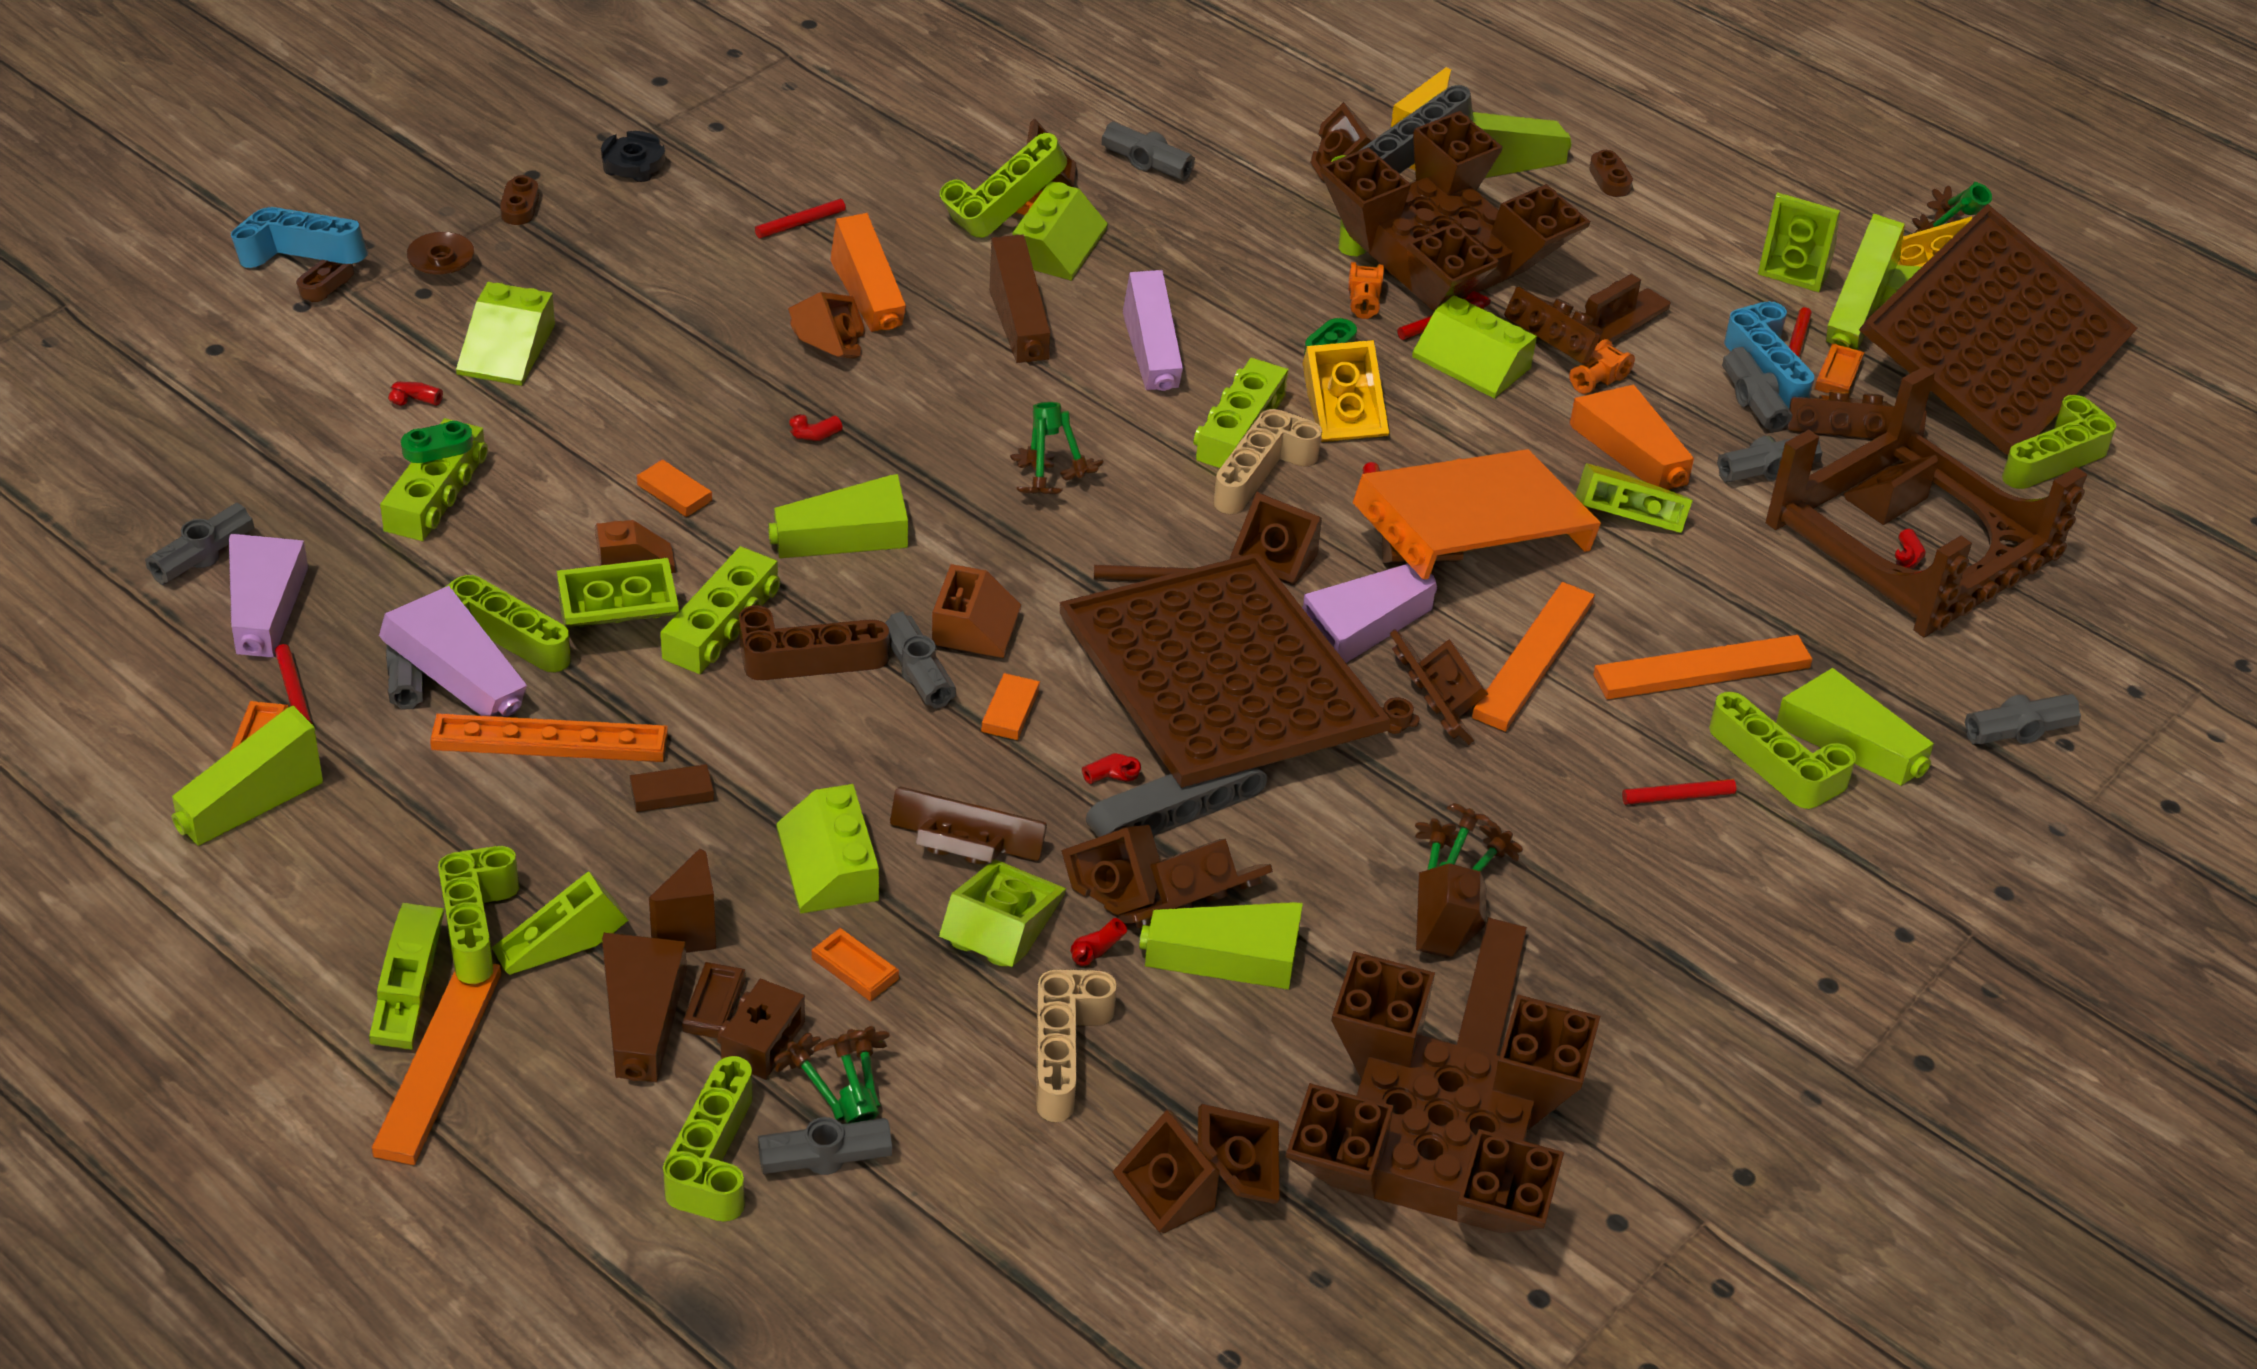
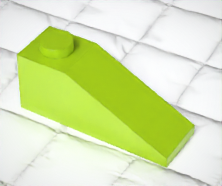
(1632, 498)
(562, 927)

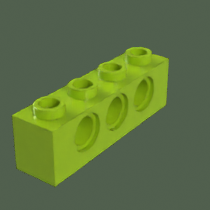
(1253, 391)
(428, 489)
(712, 614)

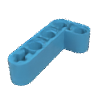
(297, 234)
(1760, 332)

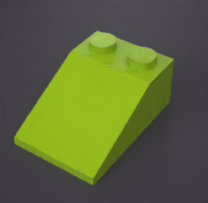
(1799, 242)
(506, 333)
(1000, 912)

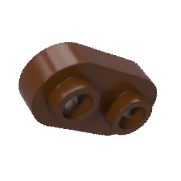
(1610, 173)
(519, 200)
(323, 279)

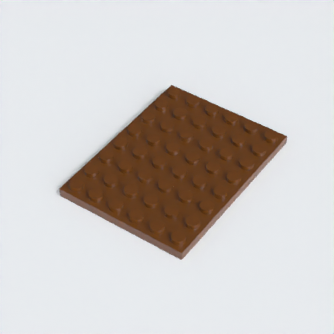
(1999, 329)
(1222, 669)

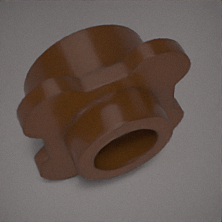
(1400, 714)

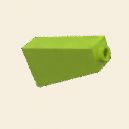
(1525, 142)
(1866, 281)
(843, 521)
(1840, 712)
(250, 779)
(1226, 942)

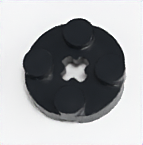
(633, 156)

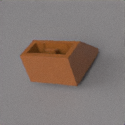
(974, 613)

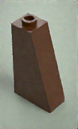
(1018, 299)
(643, 996)

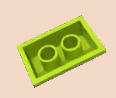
(1061, 230)
(1475, 347)
(616, 593)
(829, 851)

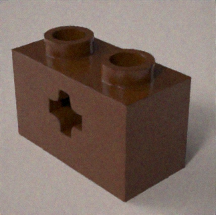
(763, 1026)

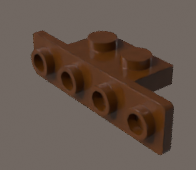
(1624, 308)
(1555, 324)
(1843, 415)
(1447, 678)
(966, 828)
(1196, 875)

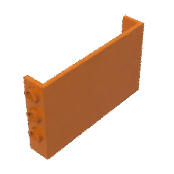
(1471, 506)

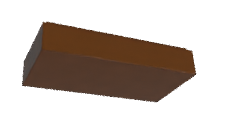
(671, 788)
(713, 999)

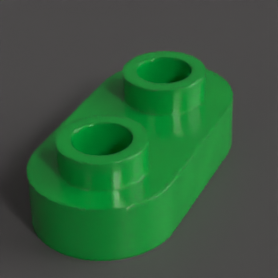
(1333, 332)
(436, 442)

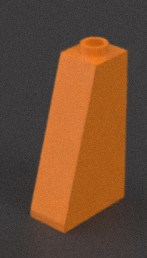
(866, 272)
(1633, 435)

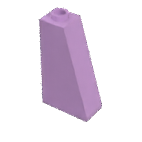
(1152, 330)
(263, 590)
(1369, 608)
(455, 652)

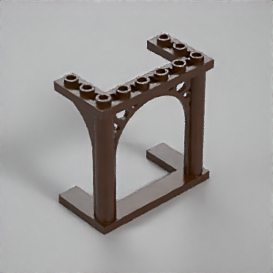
(1948, 585)

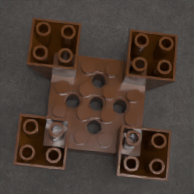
(1440, 230)
(1439, 1119)

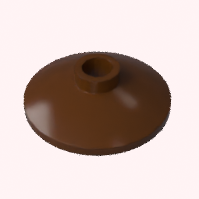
(440, 253)

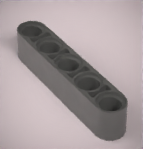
(1397, 143)
(1168, 805)

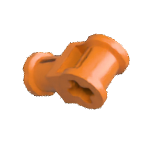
(1365, 286)
(1604, 366)

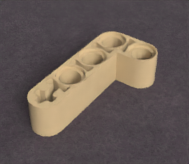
(1270, 438)
(1063, 1002)

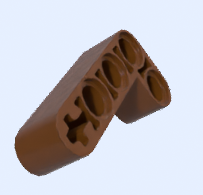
(809, 649)

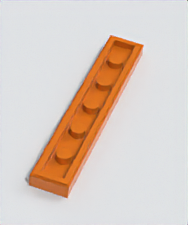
(1533, 656)
(1702, 666)
(549, 737)
(433, 1069)

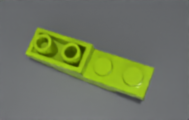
(405, 975)

